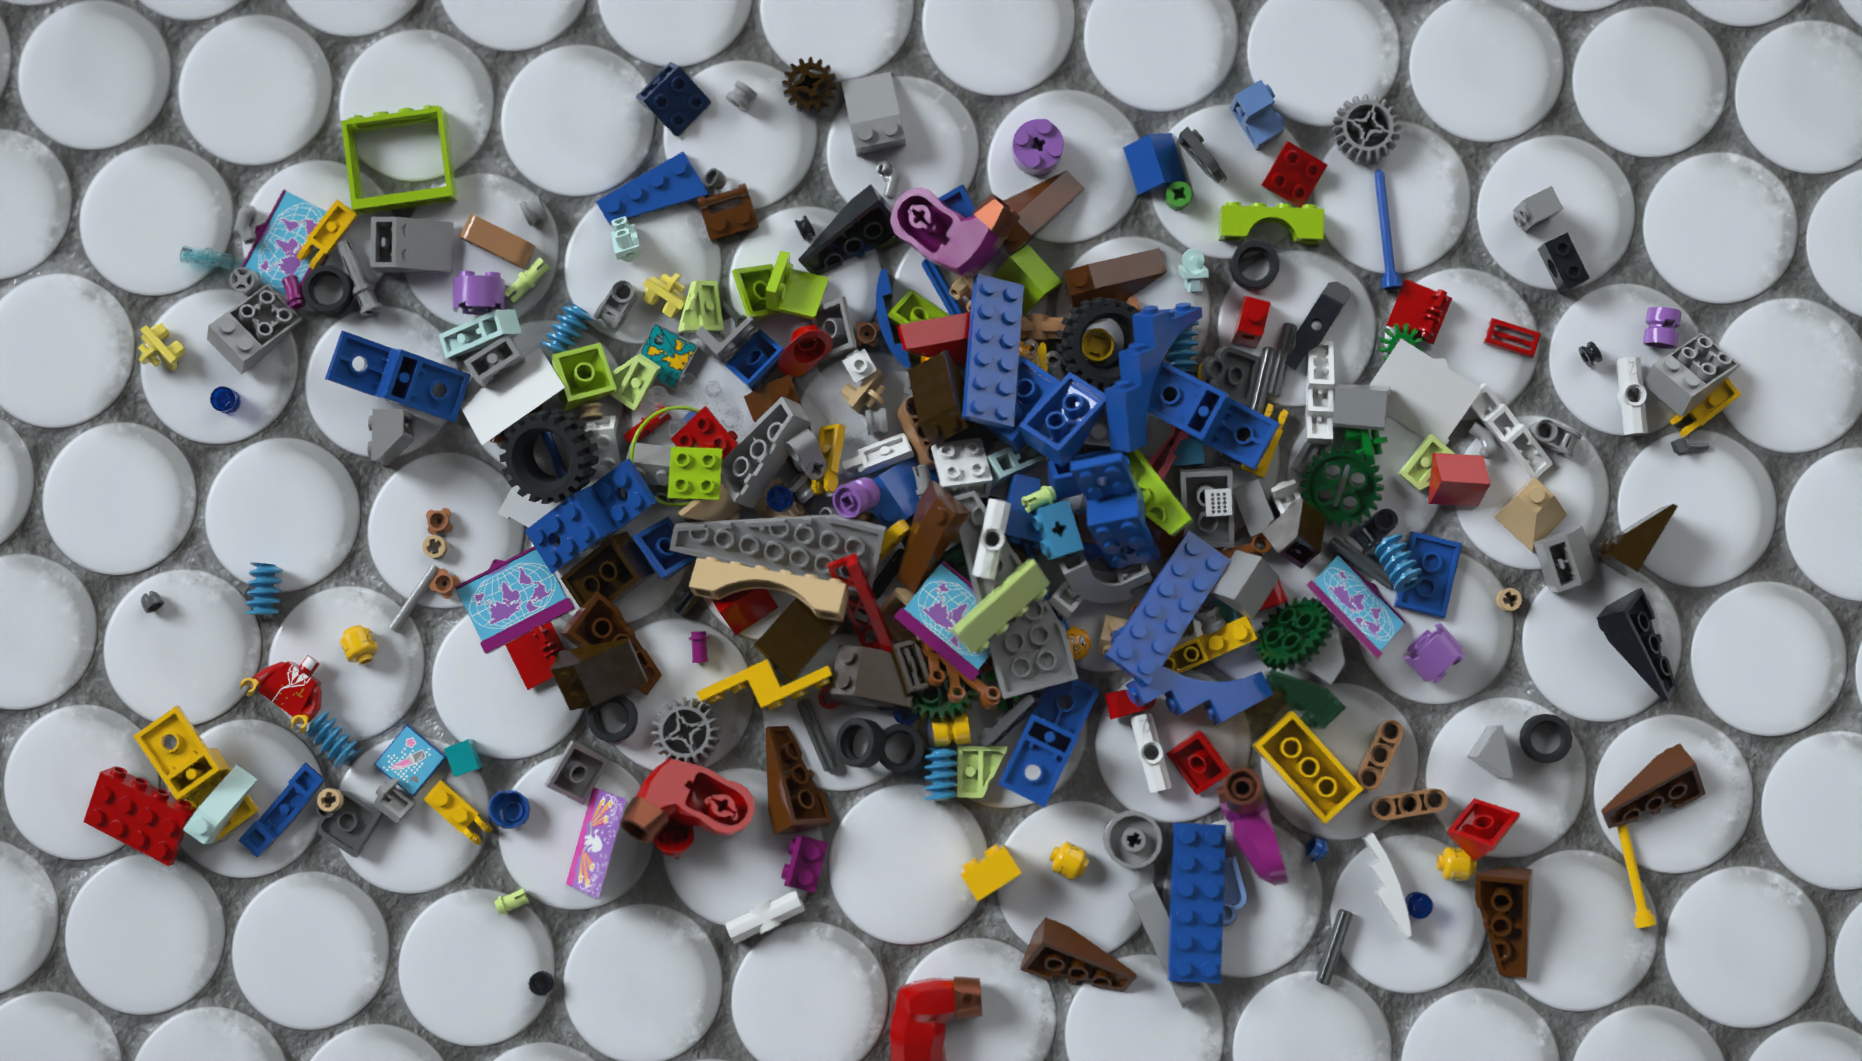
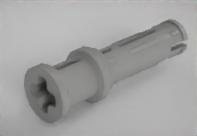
(361, 287)

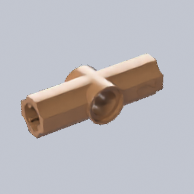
(1041, 327)

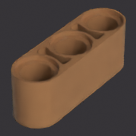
(497, 241)
(910, 426)
(1389, 746)
(1420, 807)

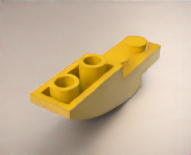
(1210, 645)

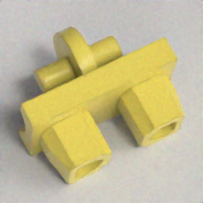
(656, 288)
(153, 339)

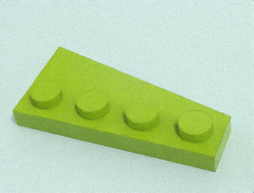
(1160, 502)

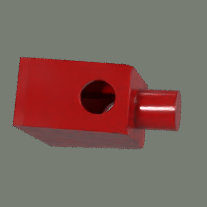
(1251, 322)

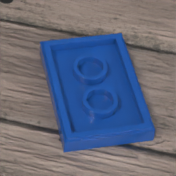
(1438, 564)

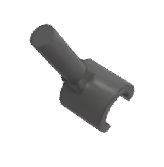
(734, 315)
(1680, 446)

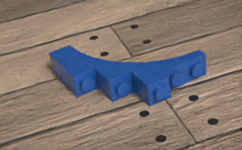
(1139, 364)
(1183, 693)

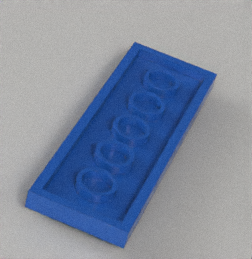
(993, 352)
(1167, 608)
(1196, 903)

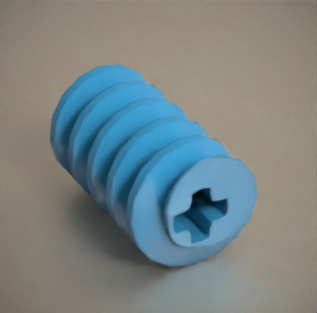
(568, 329)
(1181, 350)
(1396, 563)
(264, 589)
(332, 740)
(940, 774)

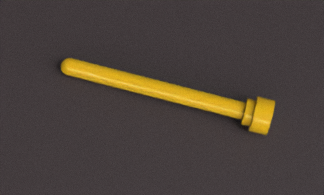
(1643, 915)

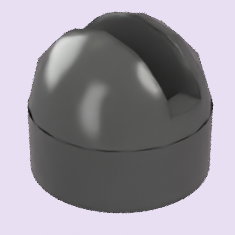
(715, 179)
(152, 602)

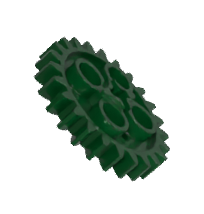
(1363, 492)
(1281, 639)
(938, 706)

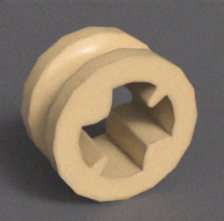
(590, 410)
(428, 543)
(1511, 592)
(335, 806)

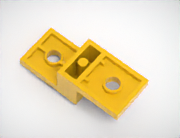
(765, 685)
(191, 767)

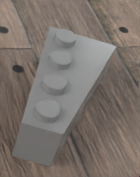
(762, 452)

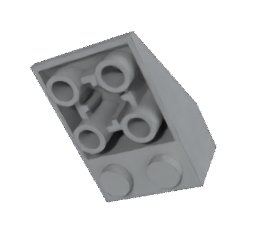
(411, 245)
(252, 328)
(1690, 373)

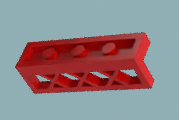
(869, 603)

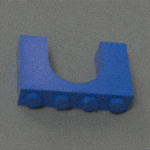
(1020, 523)

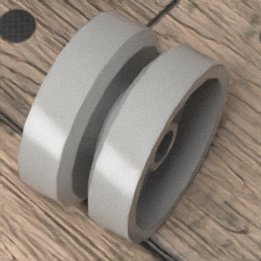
(1147, 843)

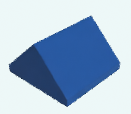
(1154, 162)
(756, 360)
(655, 545)

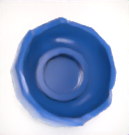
(509, 809)

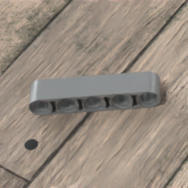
(1156, 923)

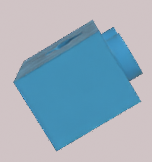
(1057, 516)

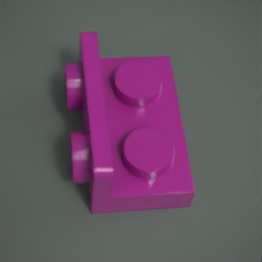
(805, 863)

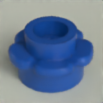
(1317, 849)

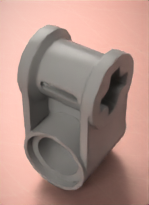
(616, 306)
(1559, 438)
(807, 454)

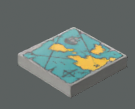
(670, 352)

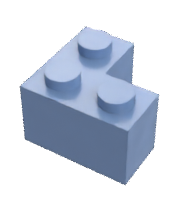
(1255, 114)

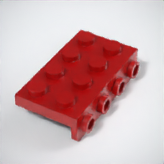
(139, 814)

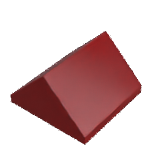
(1458, 479)
(745, 608)
(1198, 762)
(1481, 827)

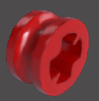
(828, 705)

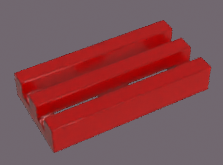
(1509, 347)

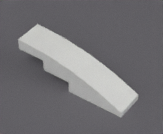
(1319, 394)
(1510, 433)
(1390, 893)

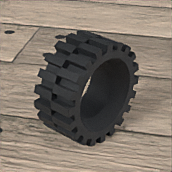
(1073, 333)
(525, 470)

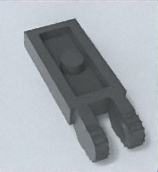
(1009, 720)

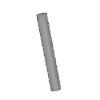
(414, 598)

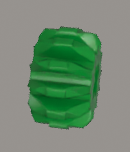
(1393, 337)

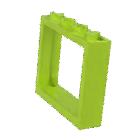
(402, 200)

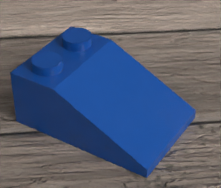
(1031, 390)
(1063, 419)
(898, 493)

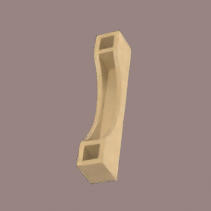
(719, 579)

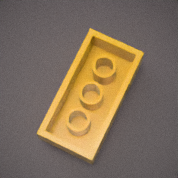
(1307, 767)

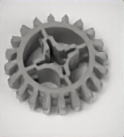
(1373, 108)
(681, 719)

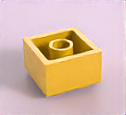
(990, 871)

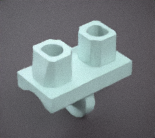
(625, 240)
(1193, 270)

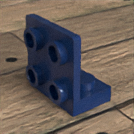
(674, 98)

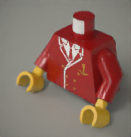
(290, 688)

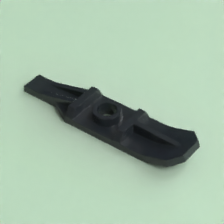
(1324, 312)

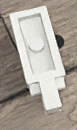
(878, 456)

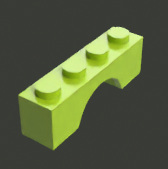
(1303, 223)

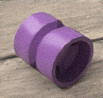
(1662, 327)
(856, 497)

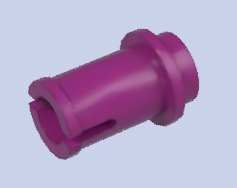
(295, 298)
(699, 646)

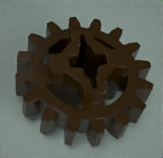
(818, 81)

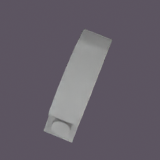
(1102, 585)

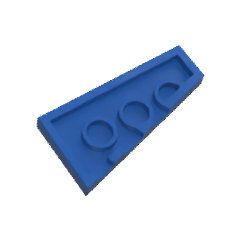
(658, 188)

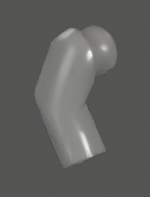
(891, 178)
(243, 223)
(1487, 440)

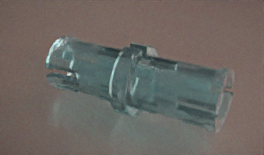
(207, 257)

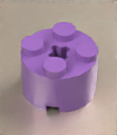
(1041, 133)
(478, 292)
(1434, 653)

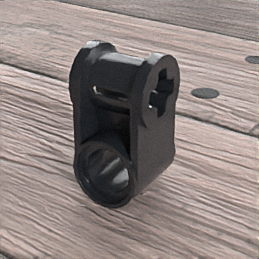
(1373, 530)

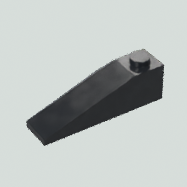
(855, 230)
(1631, 633)

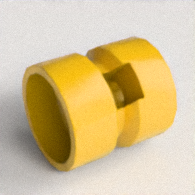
(1097, 346)
(951, 730)

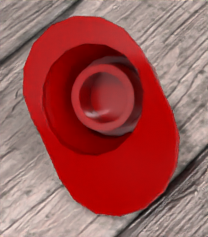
(805, 350)
(674, 838)

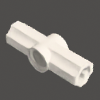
(1633, 413)
(994, 521)
(1155, 769)
(765, 916)

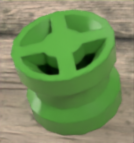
(1175, 200)

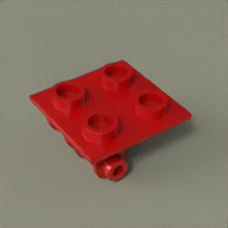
(1294, 174)
(1420, 309)
(706, 432)
(535, 654)

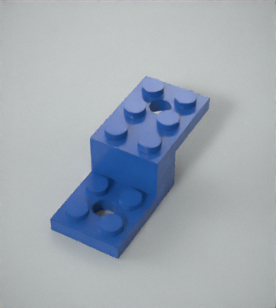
(398, 376)
(1211, 416)
(1115, 510)
(591, 516)
(1048, 740)

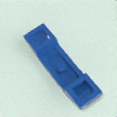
(884, 292)
(283, 810)

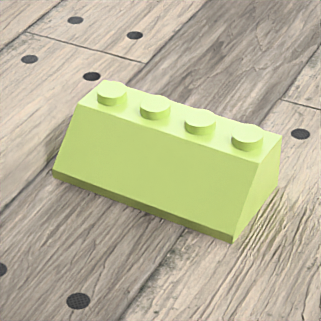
(1000, 606)

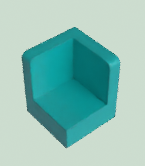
(463, 757)

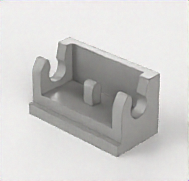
(1254, 506)

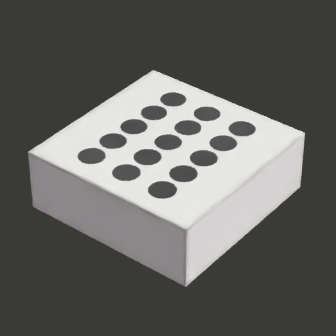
(1218, 502)

